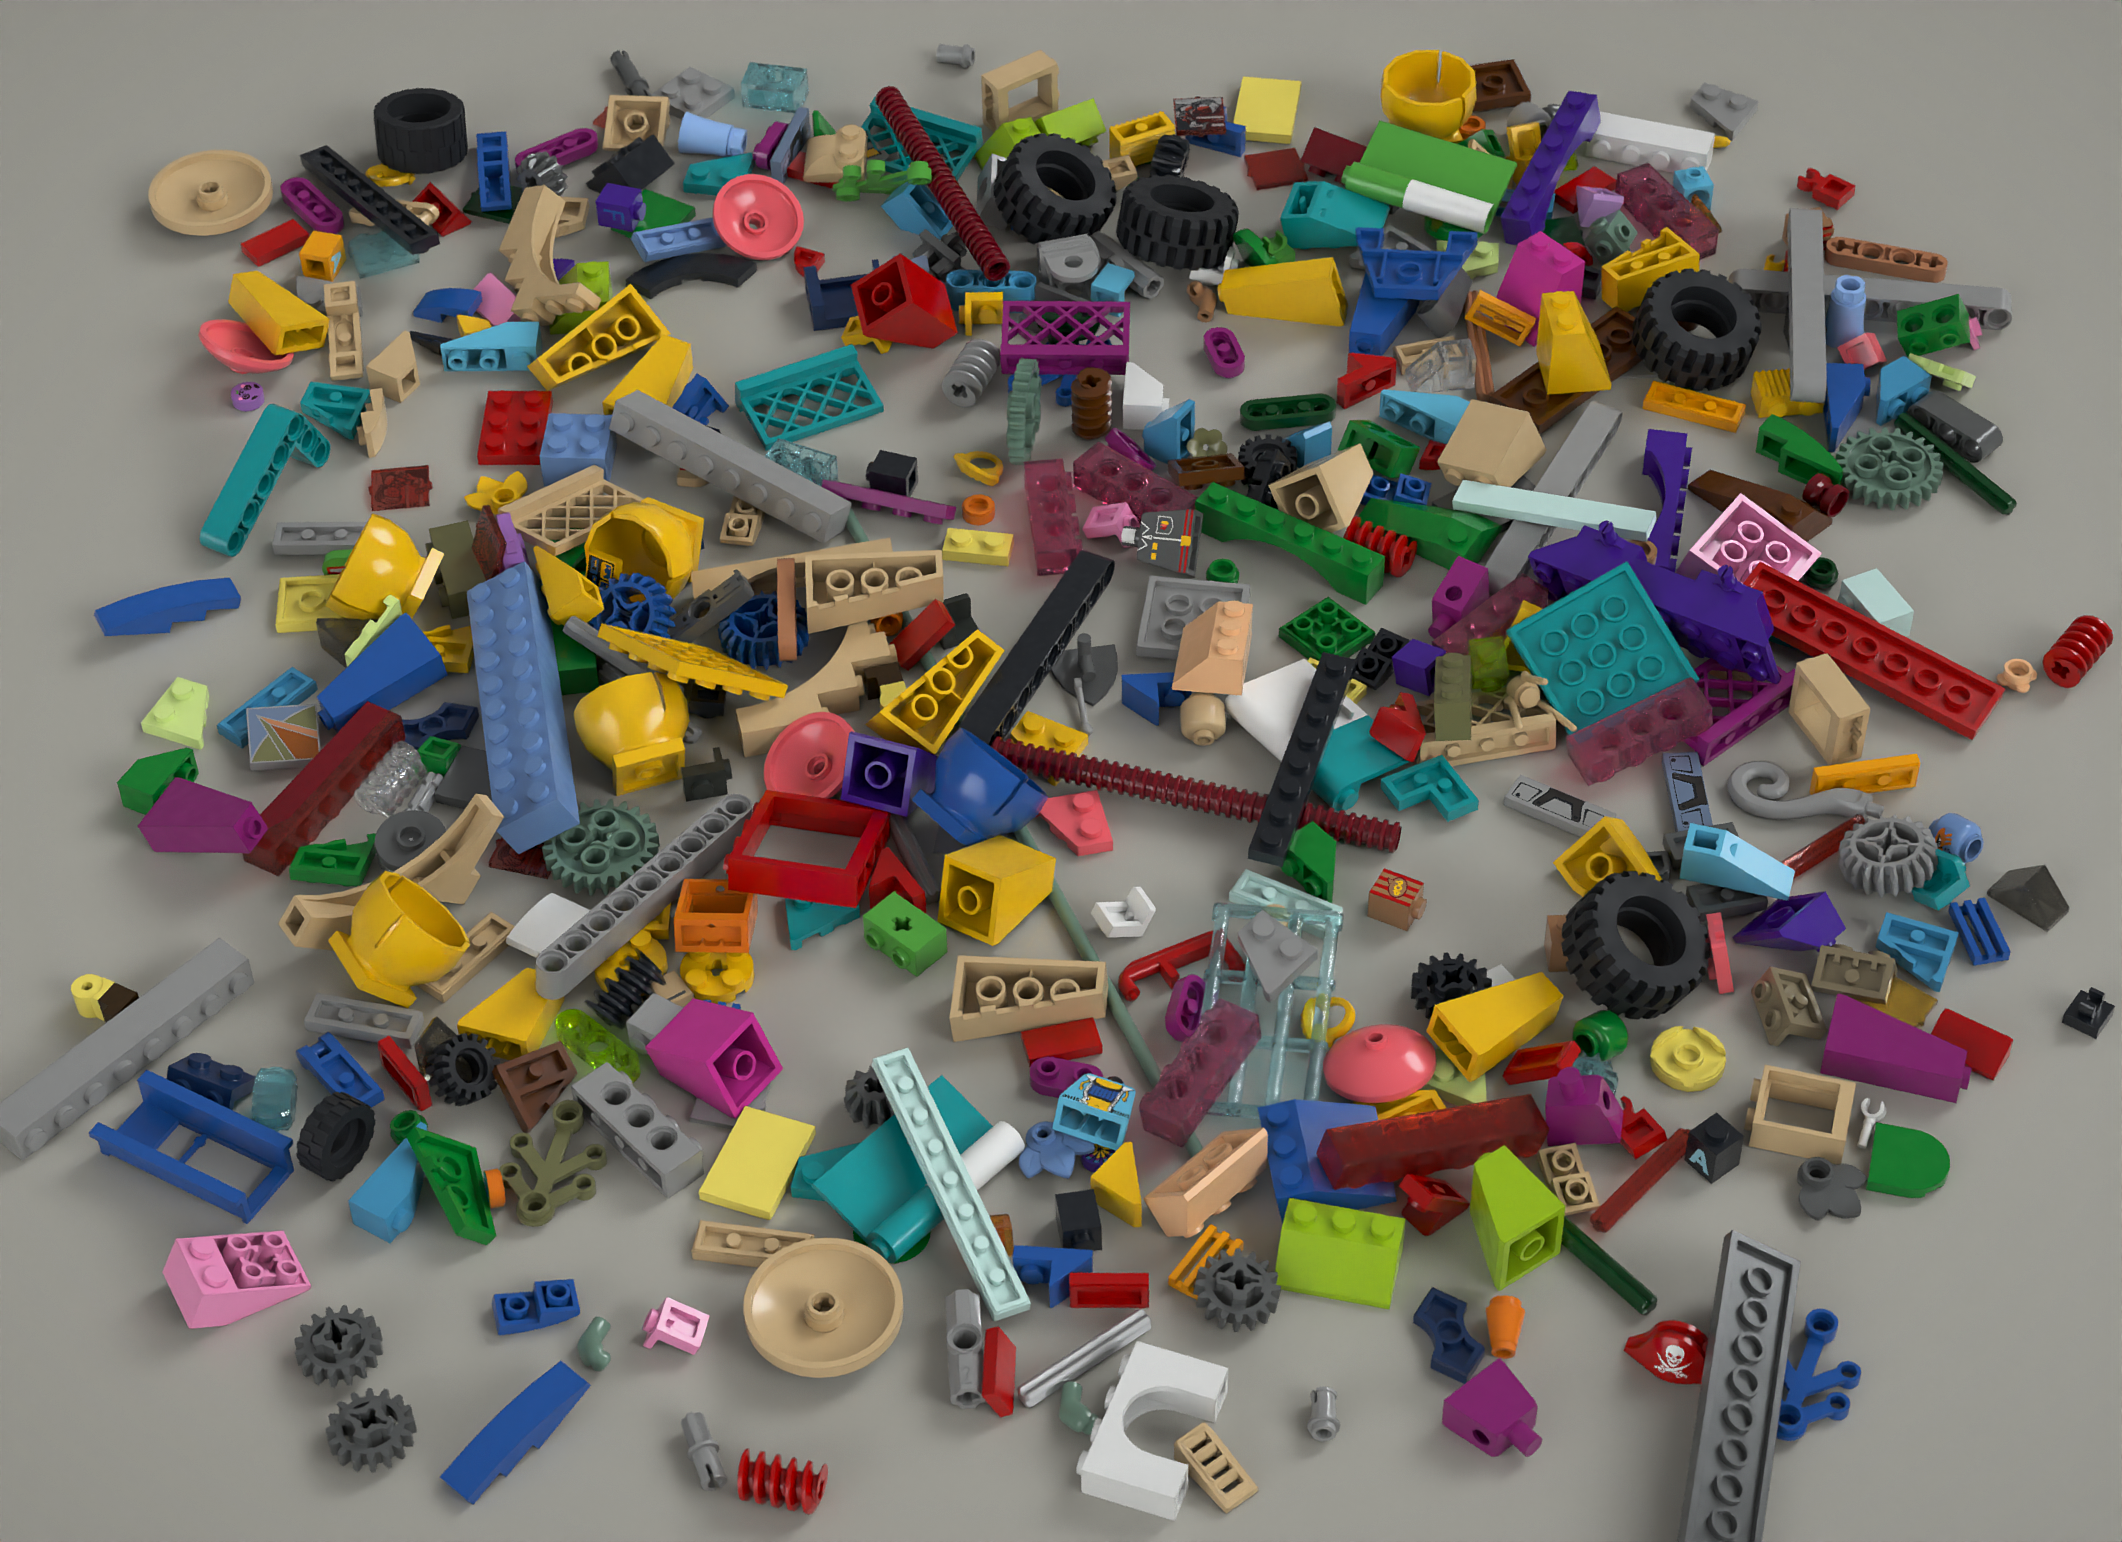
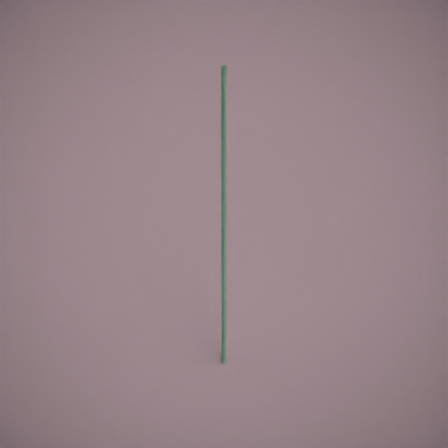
(1064, 910)

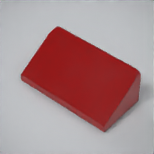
(450, 216)
(1985, 1047)

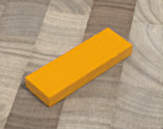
(1694, 406)
(1868, 775)

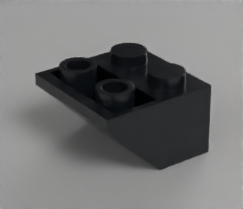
(632, 165)

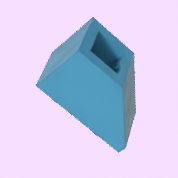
(1899, 388)

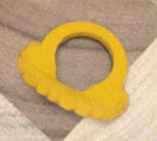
(387, 177)
(988, 476)
(1332, 1033)

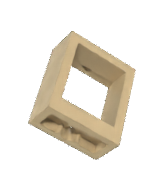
(1013, 75)
(1828, 708)
(1805, 1090)

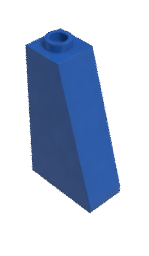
(1378, 321)
(384, 674)

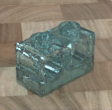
(804, 461)

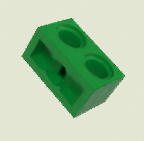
(1933, 326)
(1384, 449)

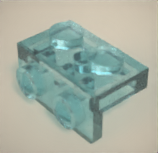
(378, 254)

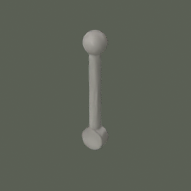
(1085, 727)

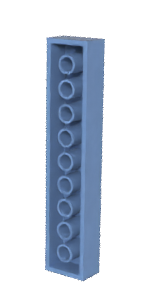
(522, 708)

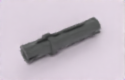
(628, 73)

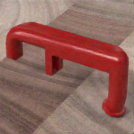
(1172, 958)

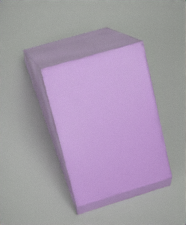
(1596, 203)

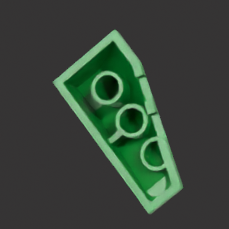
(1439, 532)

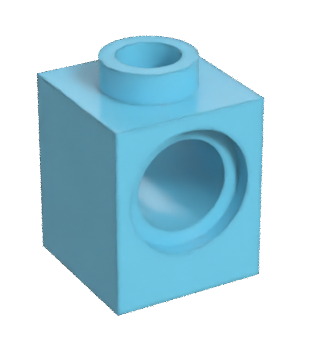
(1694, 181)

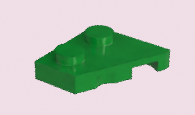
(334, 862)

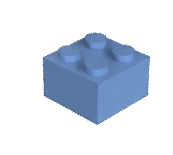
(575, 444)

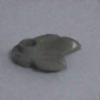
(1831, 1192)

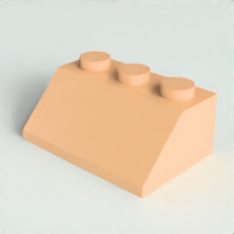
(1215, 650)
(1209, 1181)

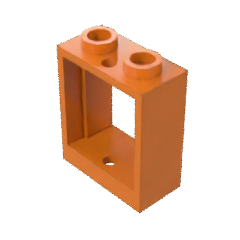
(728, 910)

